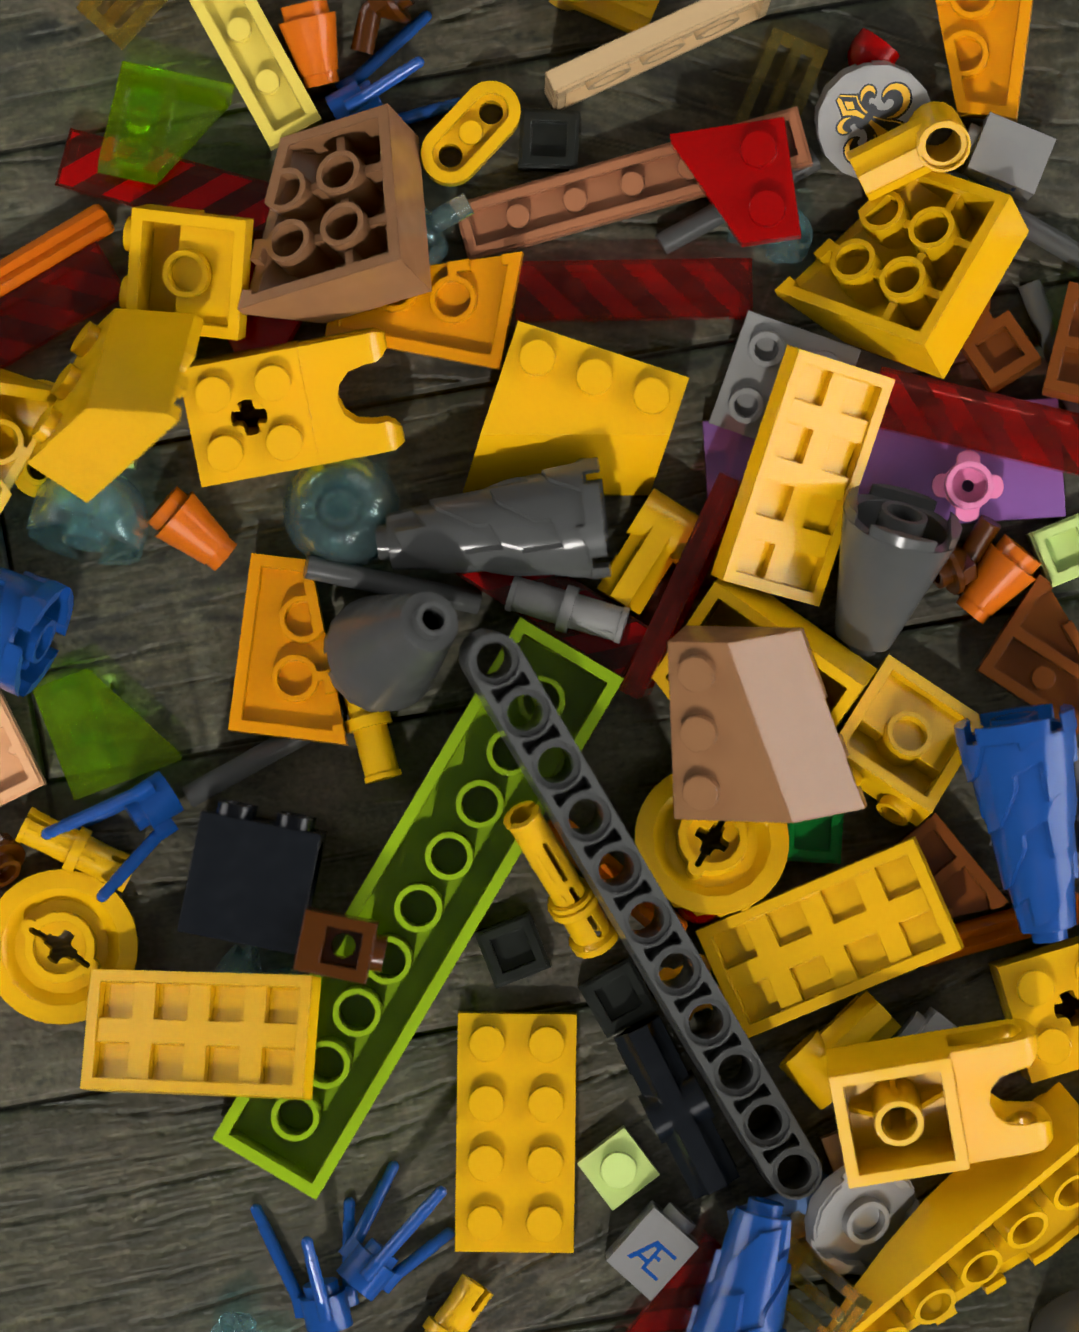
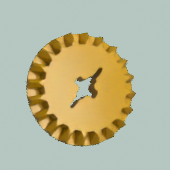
(725, 879)
(55, 904)

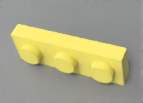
(258, 67)

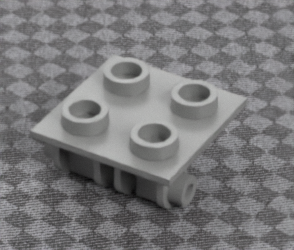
(756, 365)

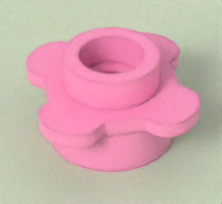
(984, 486)

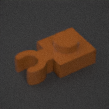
(999, 350)

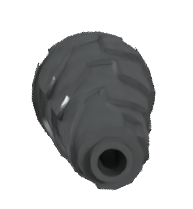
(512, 528)

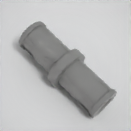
(567, 609)

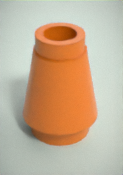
(312, 41)
(191, 528)
(1001, 576)

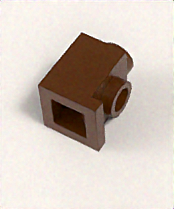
(316, 951)

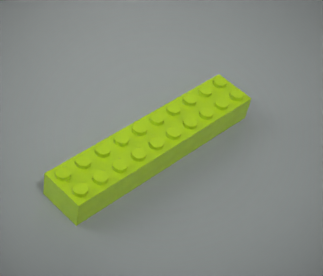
(428, 900)

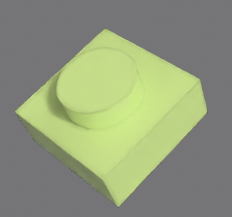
(618, 1167)

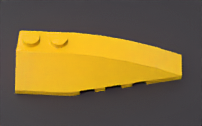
(977, 1229)

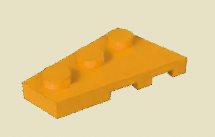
(986, 53)
(458, 321)
(281, 659)

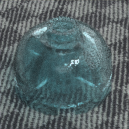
(336, 507)
(108, 523)

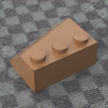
(342, 222)
(754, 729)

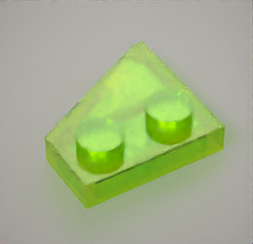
(157, 120)
(99, 734)

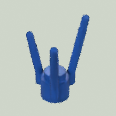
(358, 95)
(147, 804)
(370, 1266)
(324, 1302)

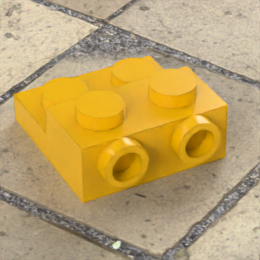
(188, 265)
(904, 741)

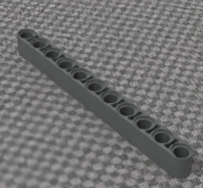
(664, 934)

